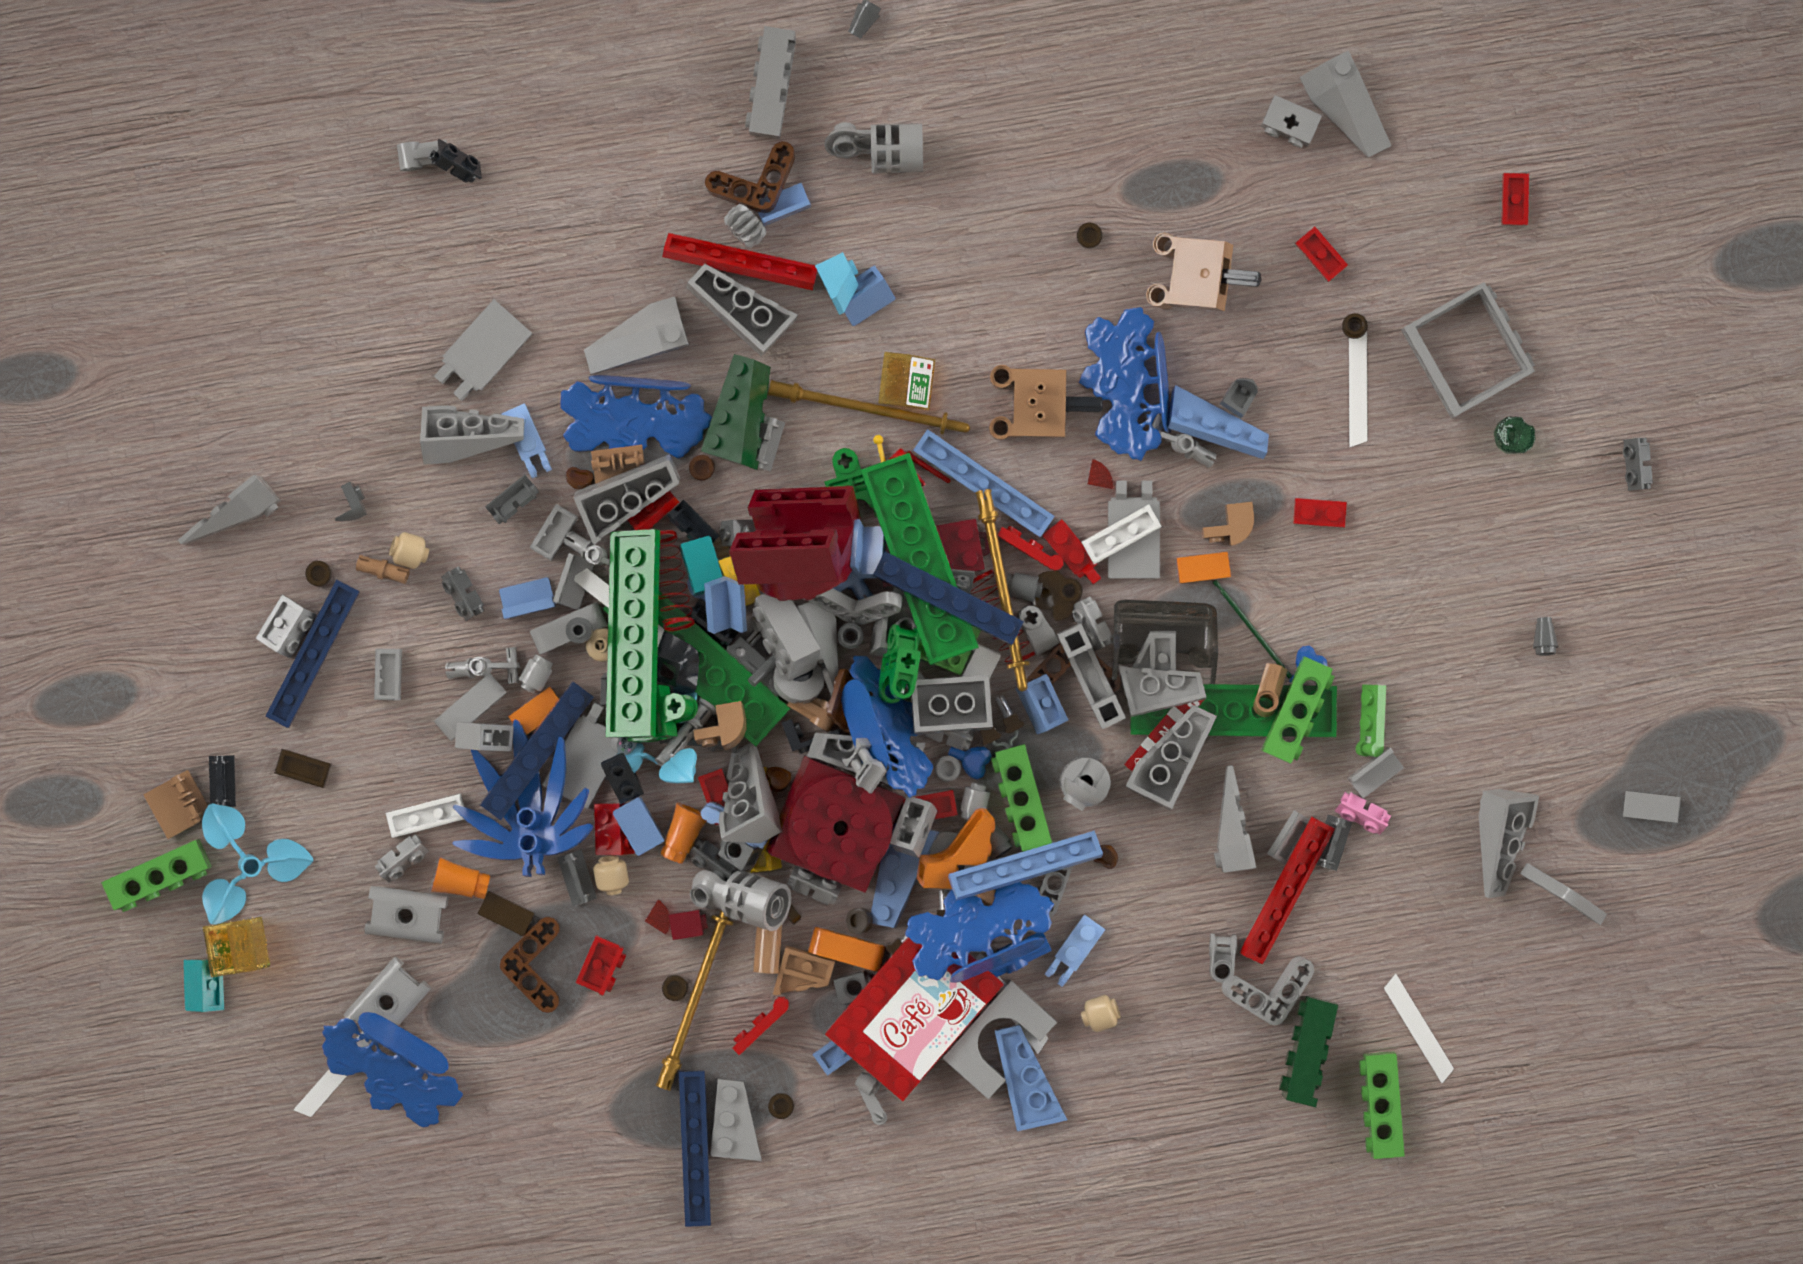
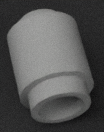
(536, 674)
(974, 798)

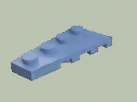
(1205, 421)
(895, 883)
(1027, 1085)

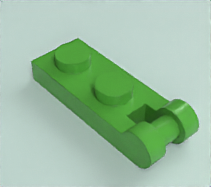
(1372, 720)

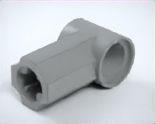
(415, 154)

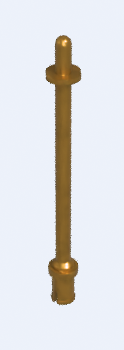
(796, 393)
(988, 517)
(672, 1061)

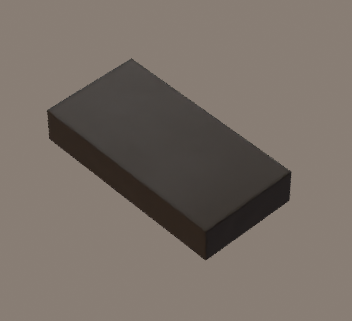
(302, 768)
(506, 913)

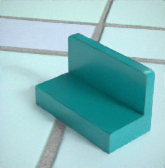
(700, 563)
(200, 989)

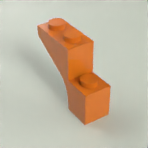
(968, 848)

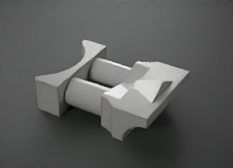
(867, 774)

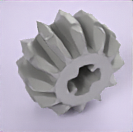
(745, 226)

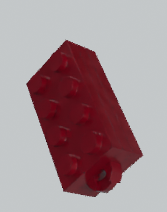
(961, 545)

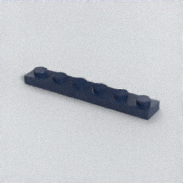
(948, 598)
(312, 653)
(536, 750)
(695, 1148)

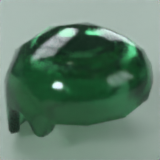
(1514, 435)

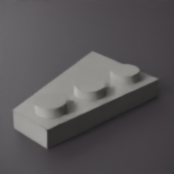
(1158, 689)
(733, 1123)

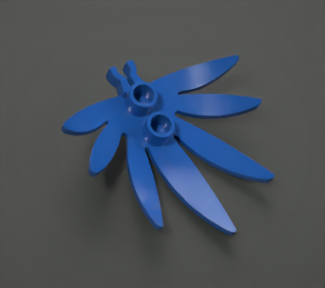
(532, 828)

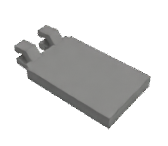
(483, 349)
(1143, 556)
(584, 753)

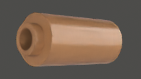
(767, 951)

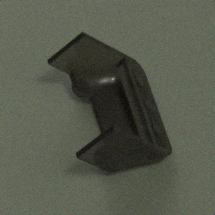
(1193, 624)

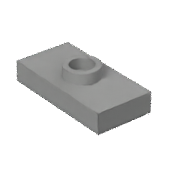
(554, 532)
(388, 674)
(1288, 837)

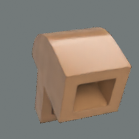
(1239, 524)
(730, 729)

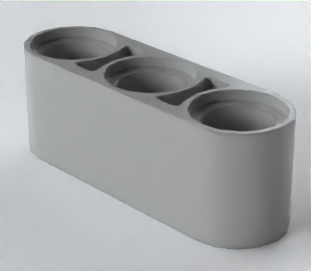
(554, 633)
(471, 705)

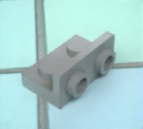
(286, 626)

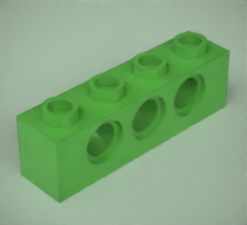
(1274, 743)
(1001, 763)
(118, 886)
(1393, 1143)

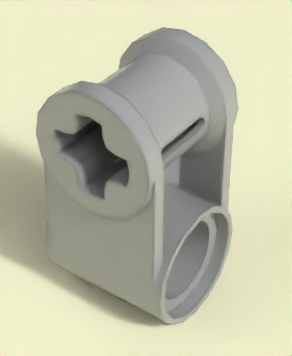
(1040, 633)
(1222, 955)

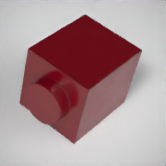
(687, 924)

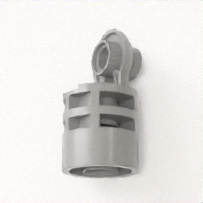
(891, 146)
(1079, 792)
(743, 898)

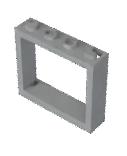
(1432, 371)

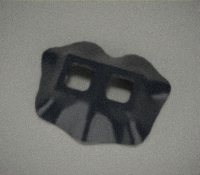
(683, 658)

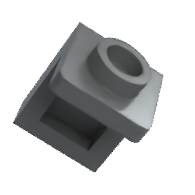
(731, 527)

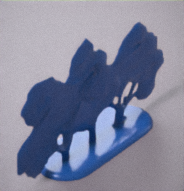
(1122, 379)
(629, 420)
(870, 717)
(973, 926)
(392, 1077)

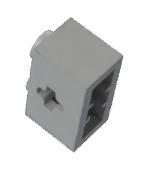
(1283, 110)
(484, 736)
(913, 826)

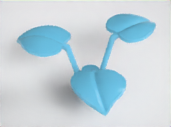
(676, 770)
(285, 862)

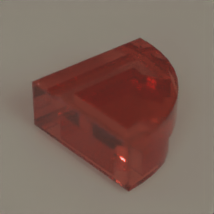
(1099, 475)
(659, 917)

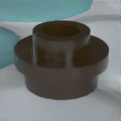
(1354, 318)

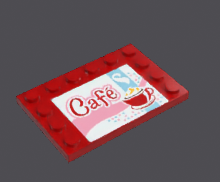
(909, 1021)

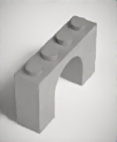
(1091, 676)
(1008, 1003)

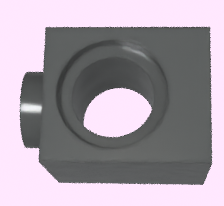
(744, 861)
(840, 983)

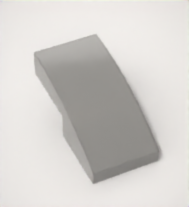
(1651, 806)

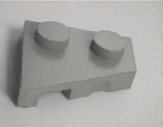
(1158, 651)

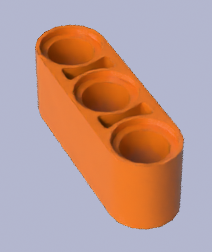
(846, 949)

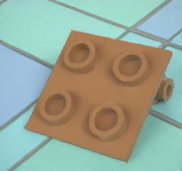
(615, 461)
(177, 804)

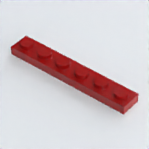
(740, 261)
(1287, 890)

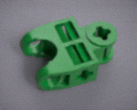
(849, 475)
(902, 664)
(669, 711)

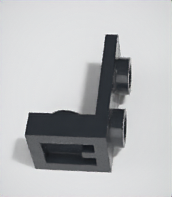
(794, 732)
(622, 778)

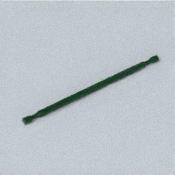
(1251, 627)

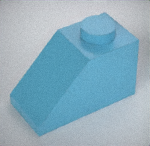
(839, 280)

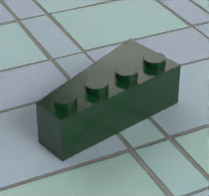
(739, 413)
(1308, 1051)

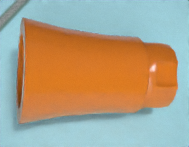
(682, 832)
(460, 880)

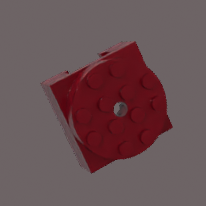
(797, 542)
(807, 821)

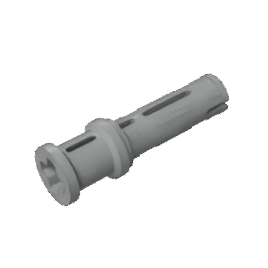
(686, 733)

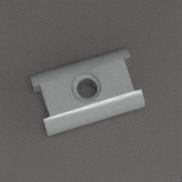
(424, 907)
(393, 982)

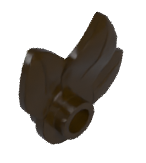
(1054, 596)

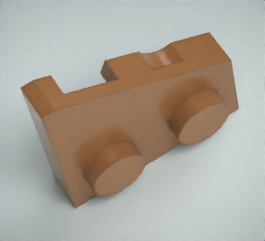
(802, 971)

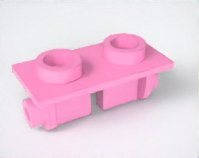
(1373, 819)

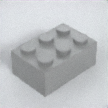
(785, 636)
(952, 705)

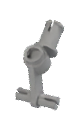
(1185, 444)
(592, 553)
(483, 666)
(868, 1088)

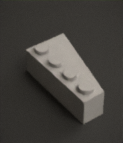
(772, 82)
(748, 314)
(618, 498)
(833, 748)

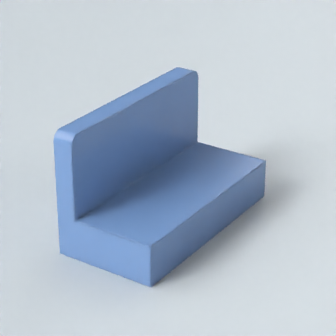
(789, 203)
(869, 296)
(866, 550)
(527, 598)
(725, 605)
(1042, 704)
(638, 825)

